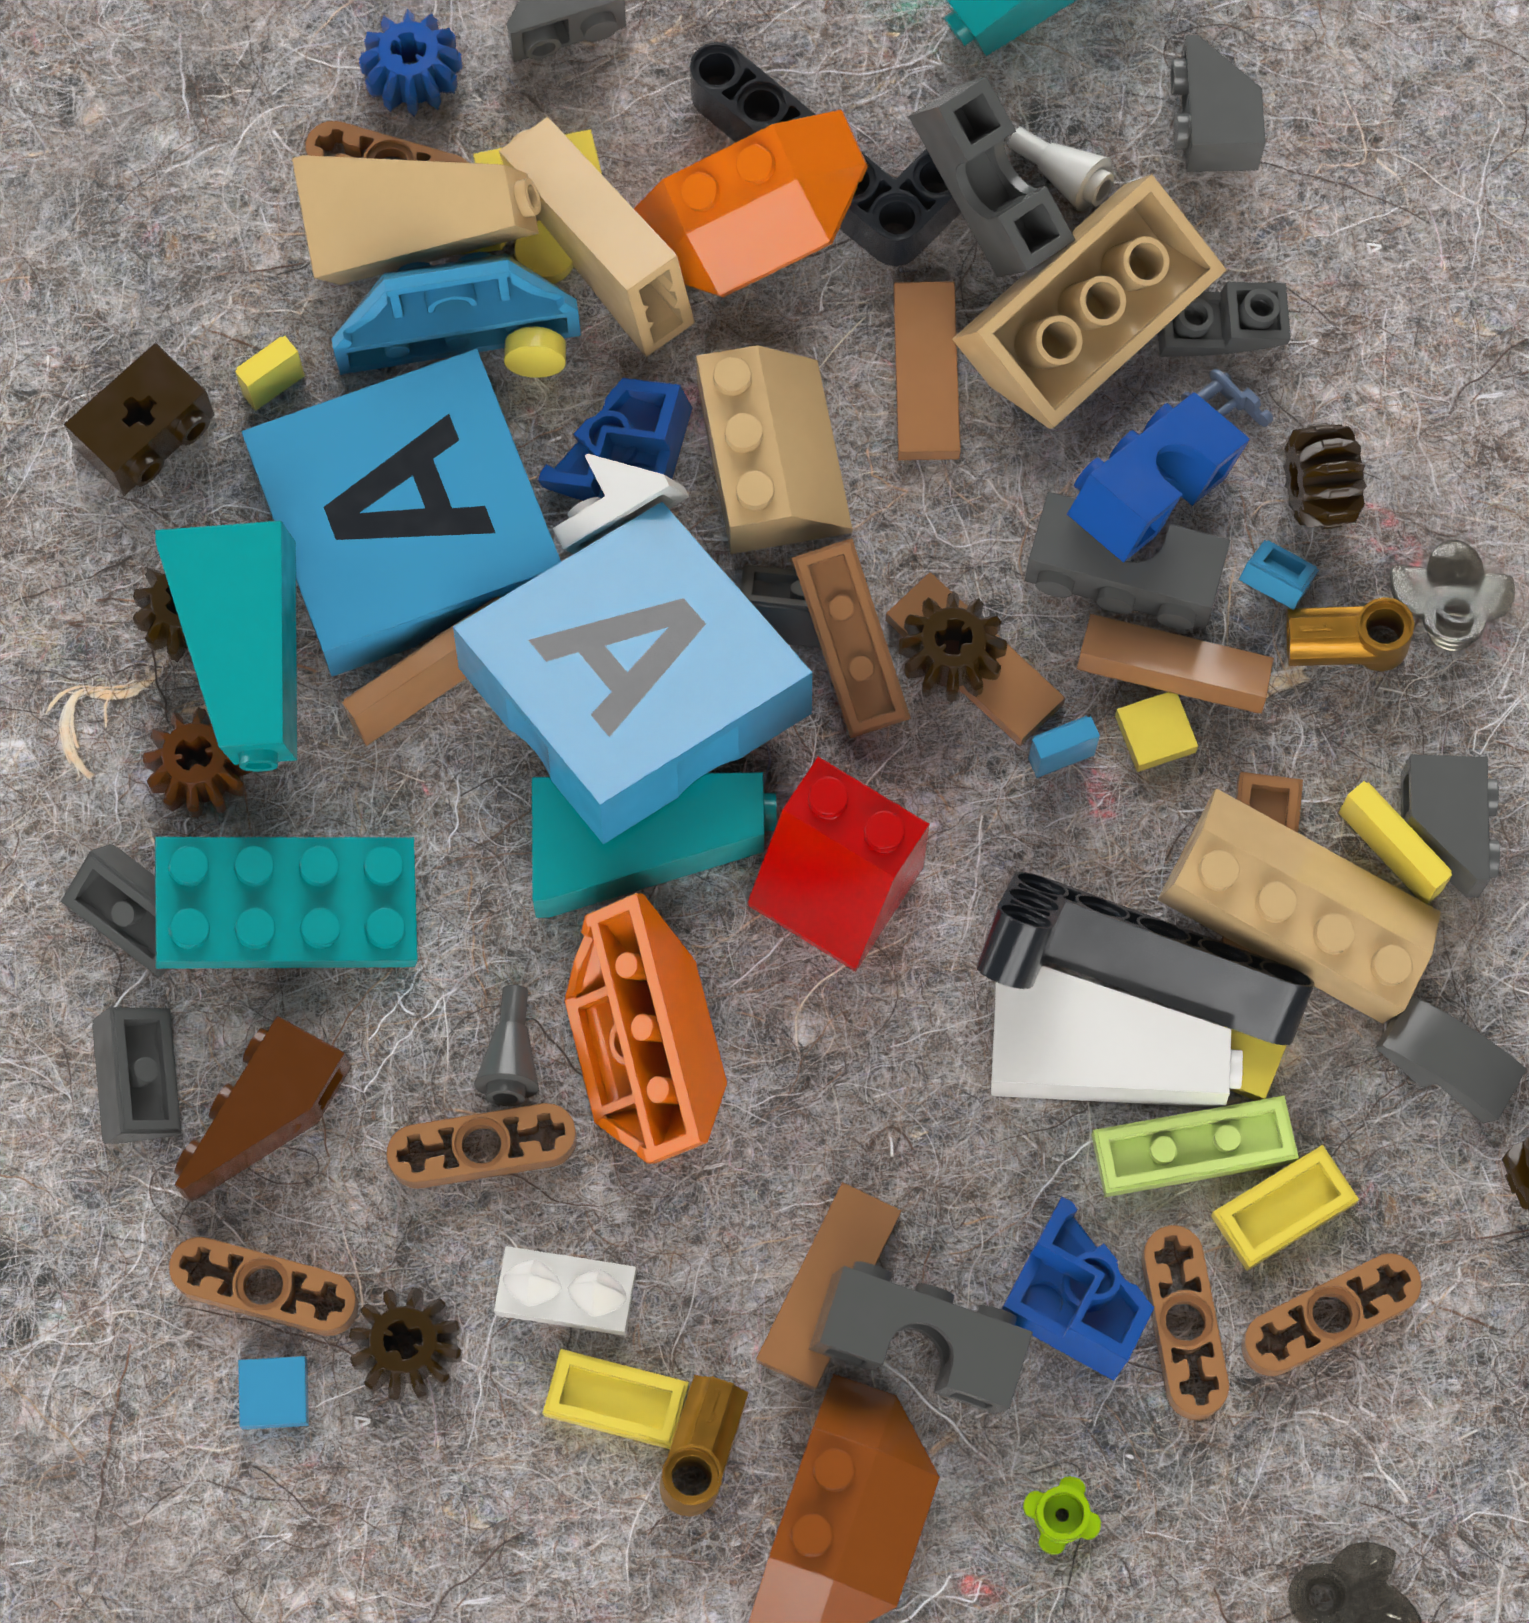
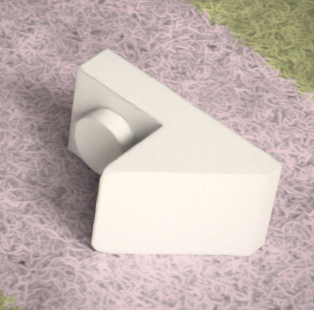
(627, 495)

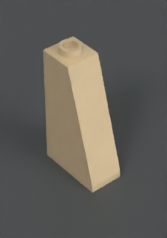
(389, 212)
(604, 237)

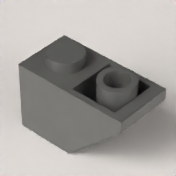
(545, 26)
(1220, 111)
(1450, 809)

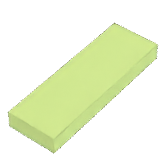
(1194, 1146)

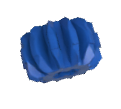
(407, 42)

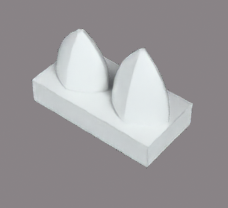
(565, 1290)

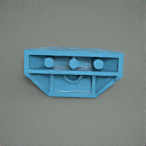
(449, 310)

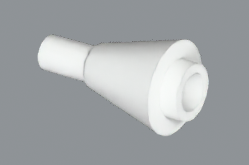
(1077, 174)

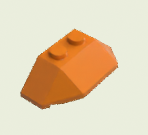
(758, 202)
(644, 1032)

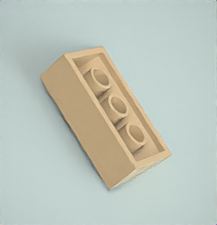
(1091, 303)
(1303, 907)

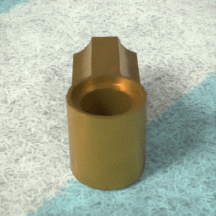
(1342, 637)
(703, 1441)

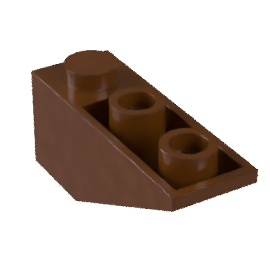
(275, 1099)

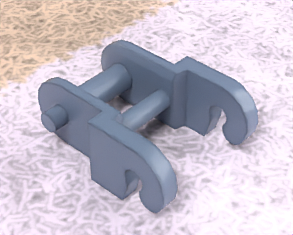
(1236, 399)

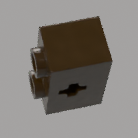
(148, 390)

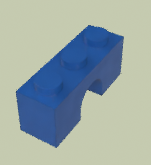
(1137, 488)

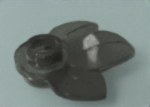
(1453, 586)
(1357, 1589)

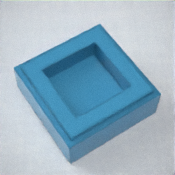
(1279, 574)
(1063, 746)
(273, 1393)

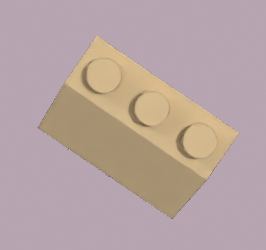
(771, 448)

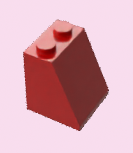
(839, 863)

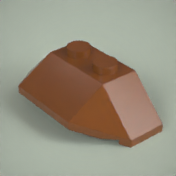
(849, 1513)

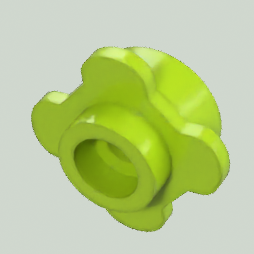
(1066, 1496)

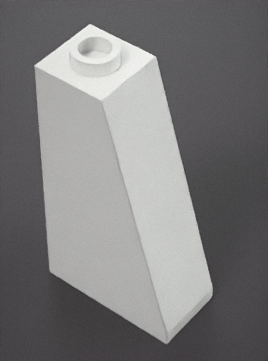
(1106, 1046)

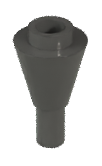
(508, 1064)

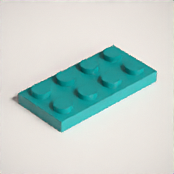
(285, 902)

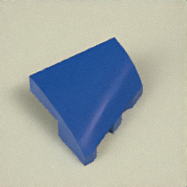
(637, 426)
(1078, 1297)

